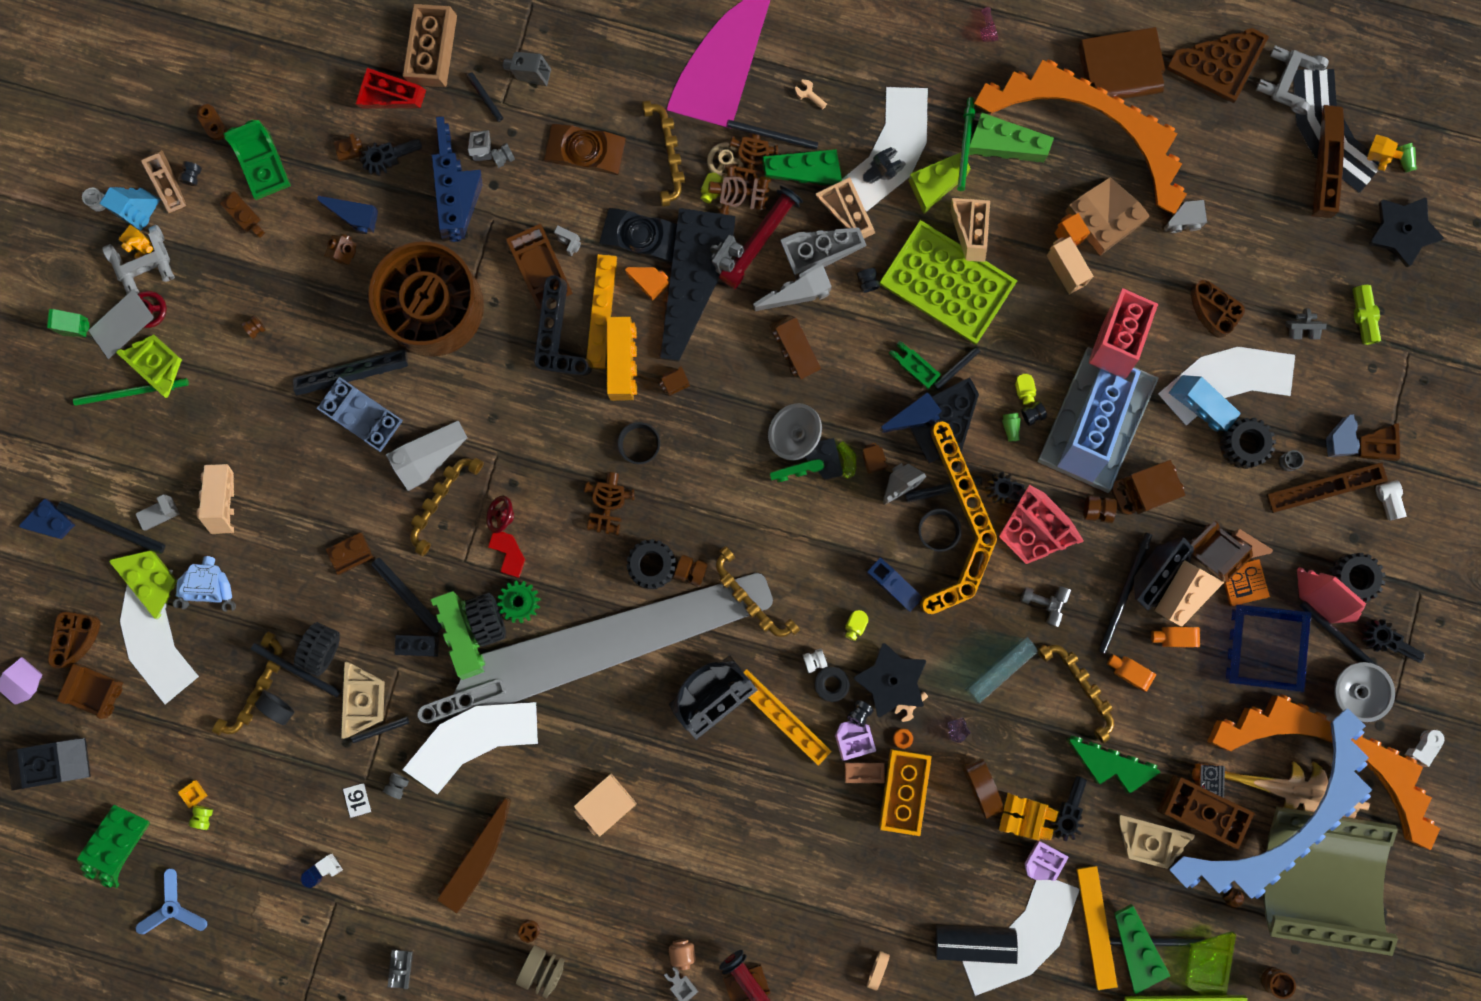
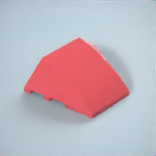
(1038, 527)
(1329, 597)

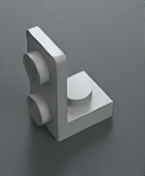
(157, 513)

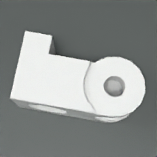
(1427, 748)

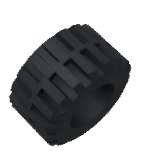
(1261, 436)
(639, 552)
(1370, 570)
(485, 619)
(316, 649)

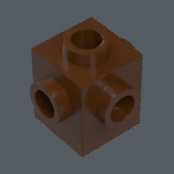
(341, 249)

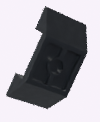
(48, 764)

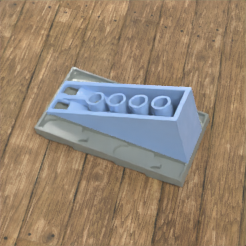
(1097, 423)

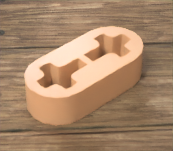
(878, 970)

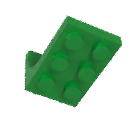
(258, 158)
(111, 846)

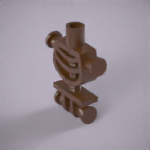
(753, 145)
(725, 190)
(611, 485)

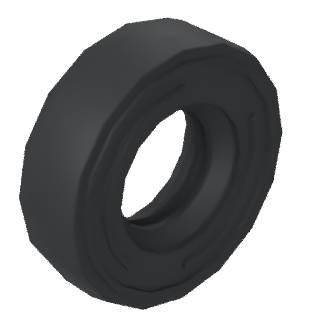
(832, 672)

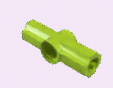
(1366, 314)

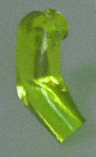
(849, 458)

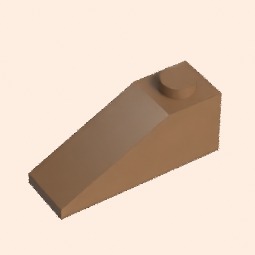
(164, 180)

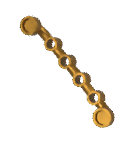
(670, 143)
(431, 506)
(741, 595)
(262, 683)
(1092, 692)

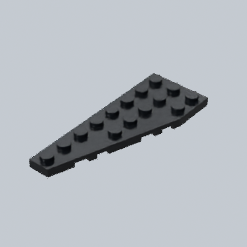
(692, 275)

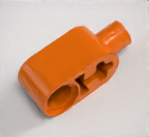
(1177, 637)
(1132, 672)

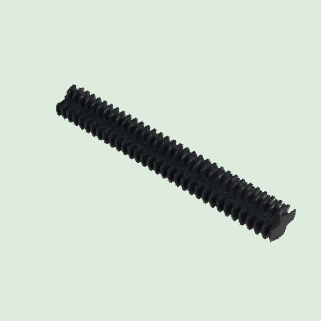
(940, 489)

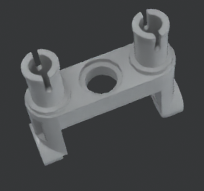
(1292, 61)
(158, 258)

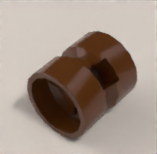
(1100, 509)
(690, 570)
(1278, 983)

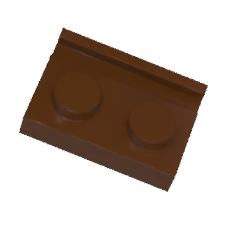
(349, 553)
(736, 992)

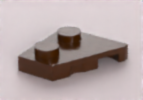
(1381, 444)

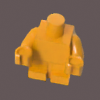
(1383, 151)
(134, 239)

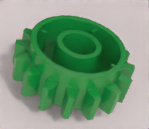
(528, 607)

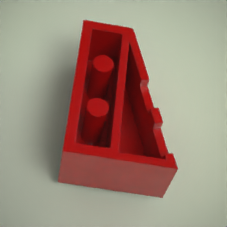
(386, 91)

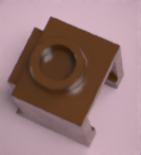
(674, 381)
(874, 458)

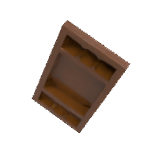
(585, 148)
(536, 261)

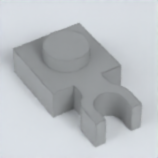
(682, 988)

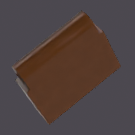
(1124, 63)

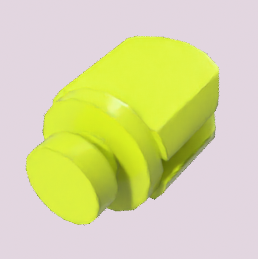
(708, 197)
(1026, 388)
(856, 625)

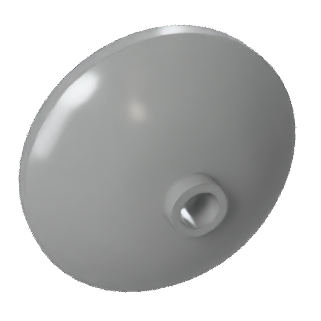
(788, 426)
(1376, 688)

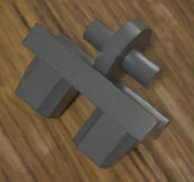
(723, 252)
(1314, 327)
(400, 969)

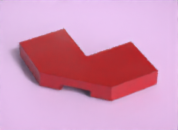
(514, 557)

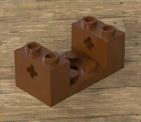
(1187, 803)

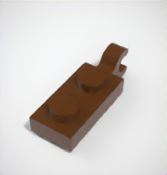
(242, 213)

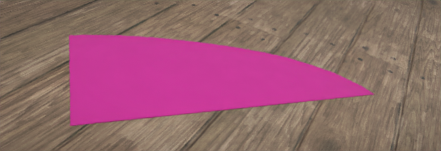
(719, 67)

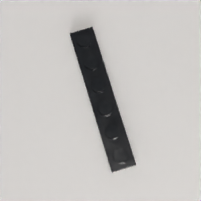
(350, 372)

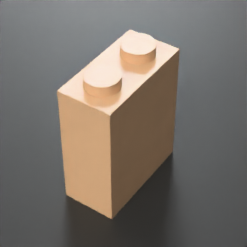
(1069, 265)
(604, 805)

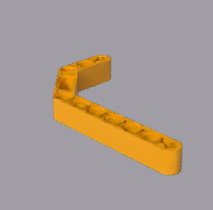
(970, 513)

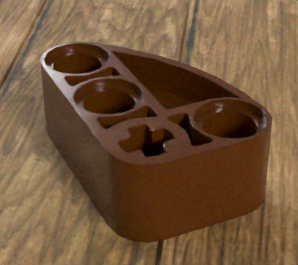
(1212, 314)
(78, 638)
(983, 788)

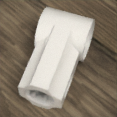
(1390, 495)

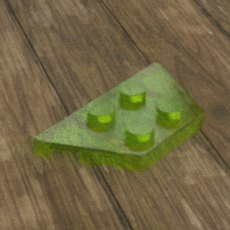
(1211, 964)

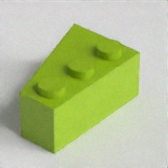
(935, 181)

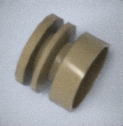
(540, 972)

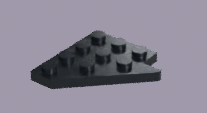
(957, 411)

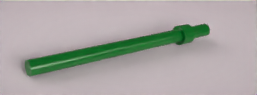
(969, 115)
(124, 393)

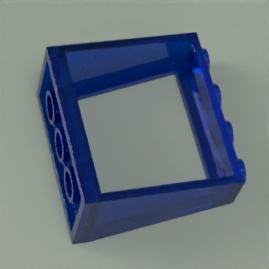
(1235, 652)

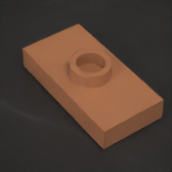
(864, 773)

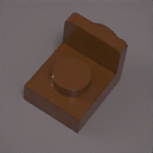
(348, 147)

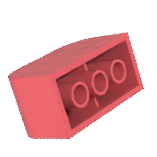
(1123, 334)

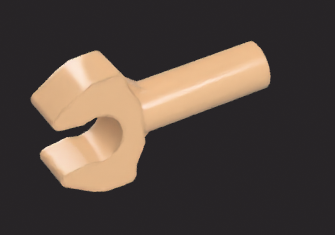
(809, 94)
(909, 709)

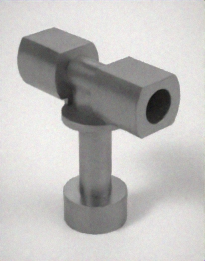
(1054, 604)

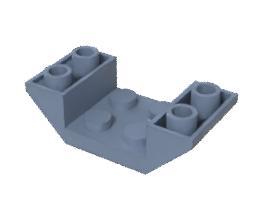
(359, 414)

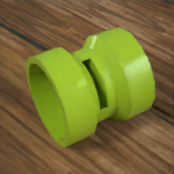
(200, 817)

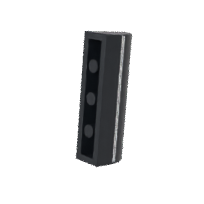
(976, 944)

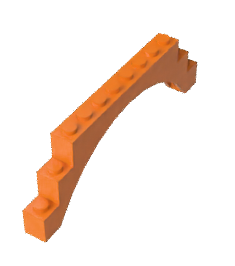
(1060, 84)
(1394, 771)

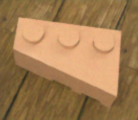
(846, 206)
(972, 225)
(215, 498)
(1187, 593)

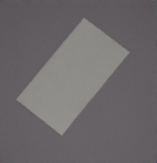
(121, 324)

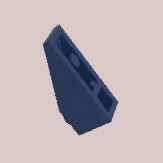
(357, 215)
(916, 415)

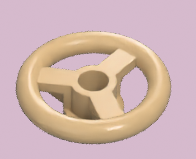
(722, 154)

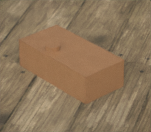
(430, 45)

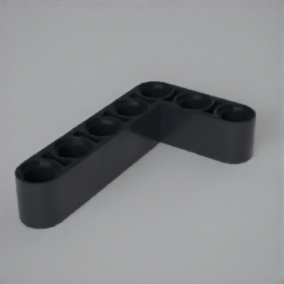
(554, 332)

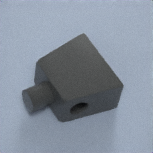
(528, 68)

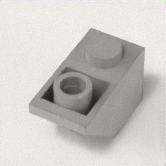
(1188, 216)

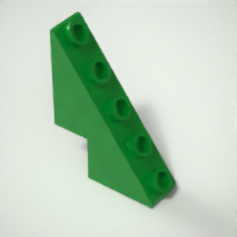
(1105, 764)

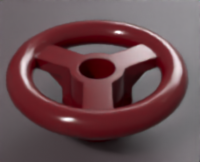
(154, 308)
(503, 515)

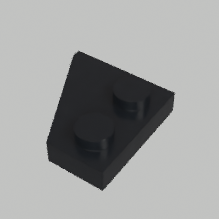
(827, 452)

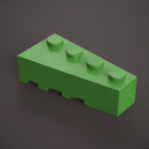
(1008, 140)
(459, 635)

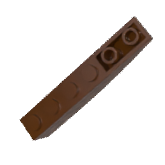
(1329, 163)
(475, 861)

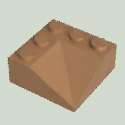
(1108, 214)

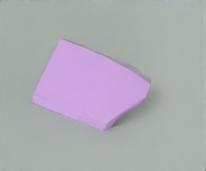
(19, 681)
(854, 740)
(1044, 862)

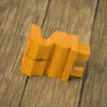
(1033, 818)

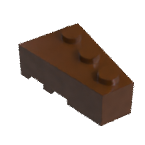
(795, 347)

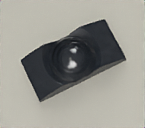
(639, 234)

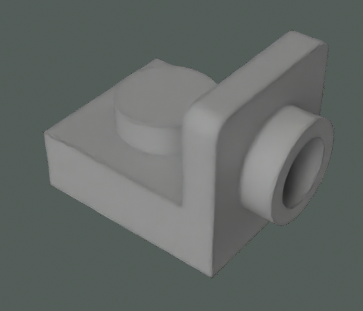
(566, 237)

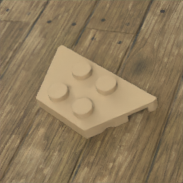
(361, 700)
(1152, 842)

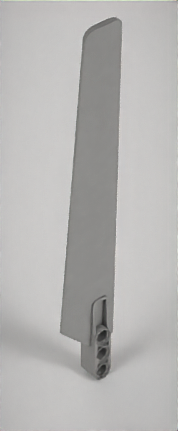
(585, 649)

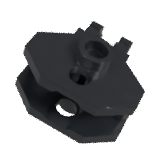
(882, 166)

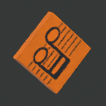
(1247, 584)

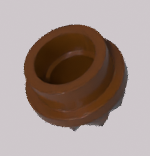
(1233, 897)

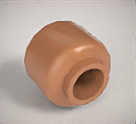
(682, 954)

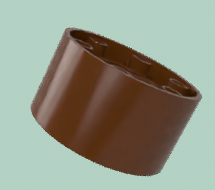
(428, 292)

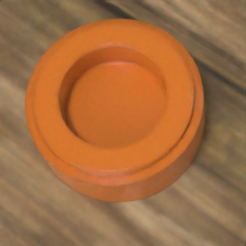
(903, 738)

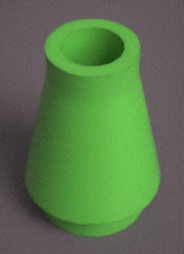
(1408, 158)
(1012, 426)

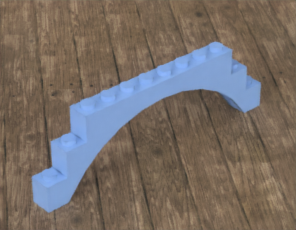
(1341, 795)

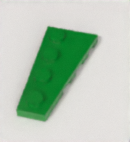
(812, 167)
(1141, 955)

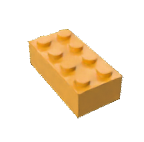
(620, 358)
(905, 792)

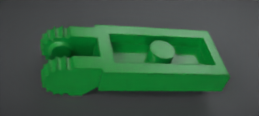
(915, 365)
(798, 470)

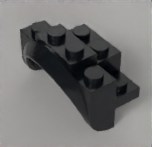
(711, 694)

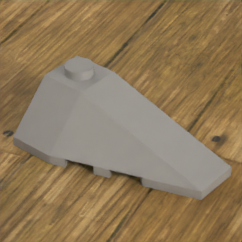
(827, 247)
(808, 287)
(421, 457)
(901, 481)

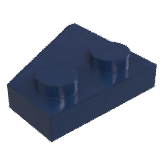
(48, 521)

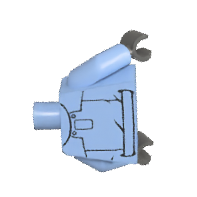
(204, 584)

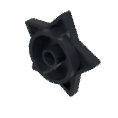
(1405, 229)
(878, 677)

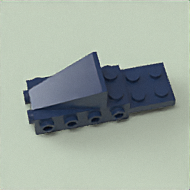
(455, 189)

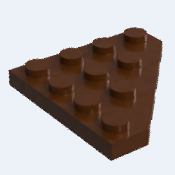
(1222, 63)

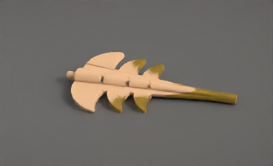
(1295, 789)

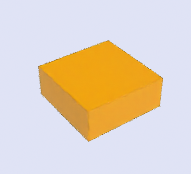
(192, 794)

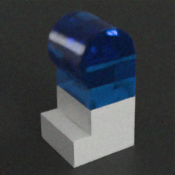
(315, 874)

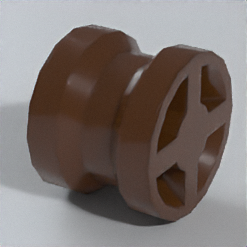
(253, 326)
(526, 934)

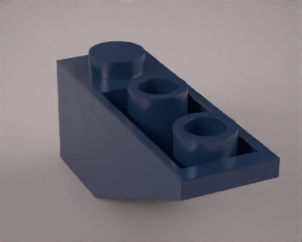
(894, 584)

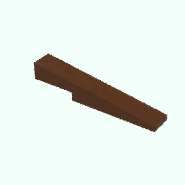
(1327, 487)

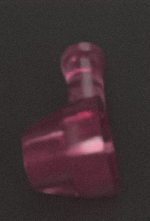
(988, 32)

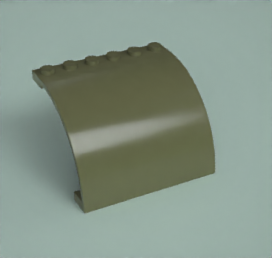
(1335, 889)

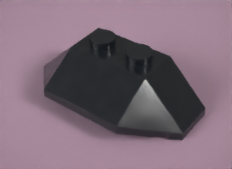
(1160, 570)

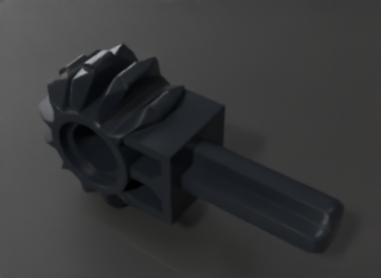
(388, 155)
(1013, 490)
(1390, 641)
(1070, 811)

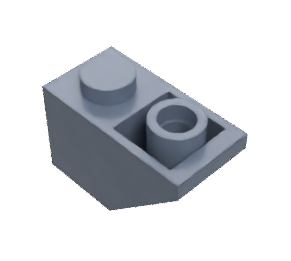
(1343, 439)

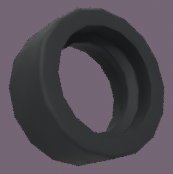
(274, 708)

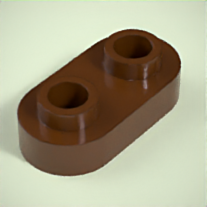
(210, 121)

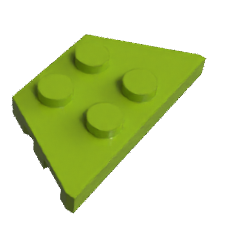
(153, 362)
(147, 579)

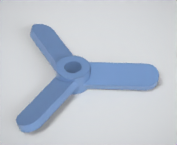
(164, 913)

